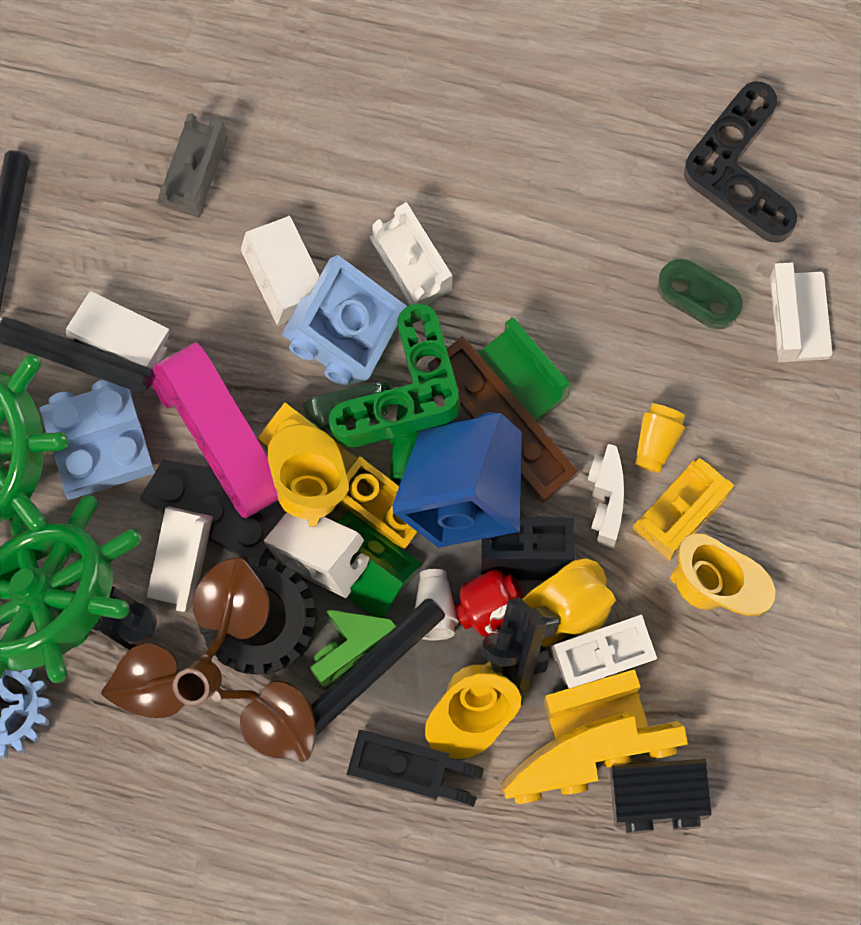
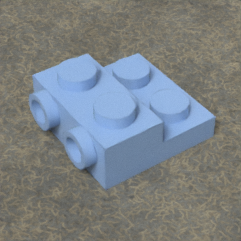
(344, 323)
(103, 438)

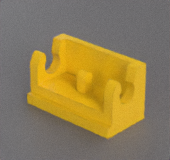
(683, 507)

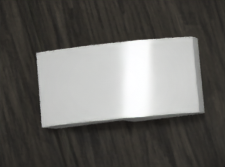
(609, 486)

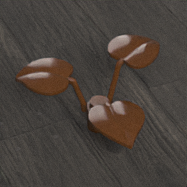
(235, 603)

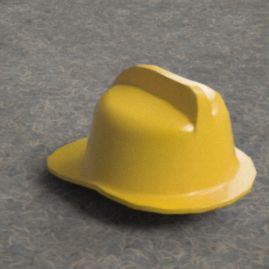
(307, 472)
(718, 576)
(576, 598)
(472, 712)

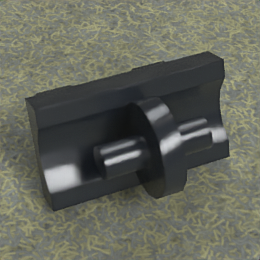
(131, 630)
(518, 645)

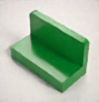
(526, 370)
(386, 572)

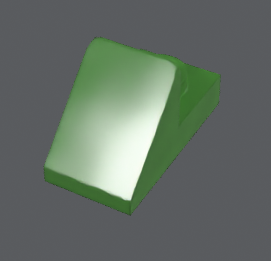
(360, 636)

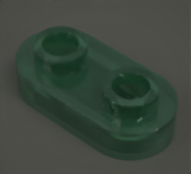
(702, 291)
(319, 407)

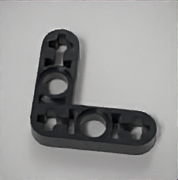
(728, 173)

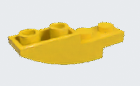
(369, 491)
(571, 758)

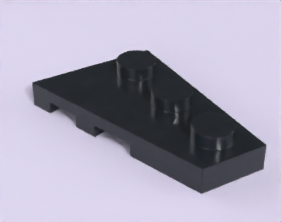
(200, 491)

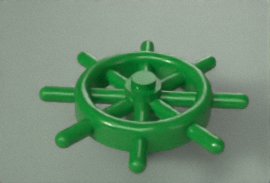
(23, 445)
(40, 595)

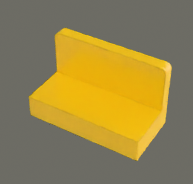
(595, 701)

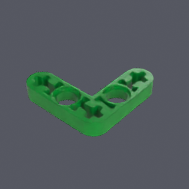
(424, 388)

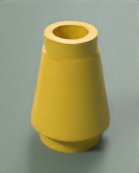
(658, 436)

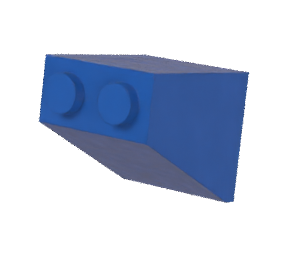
(463, 481)

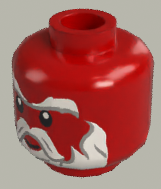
(486, 600)

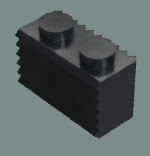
(660, 794)

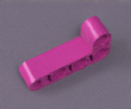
(217, 427)

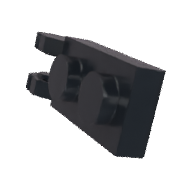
(409, 768)

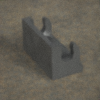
(193, 166)

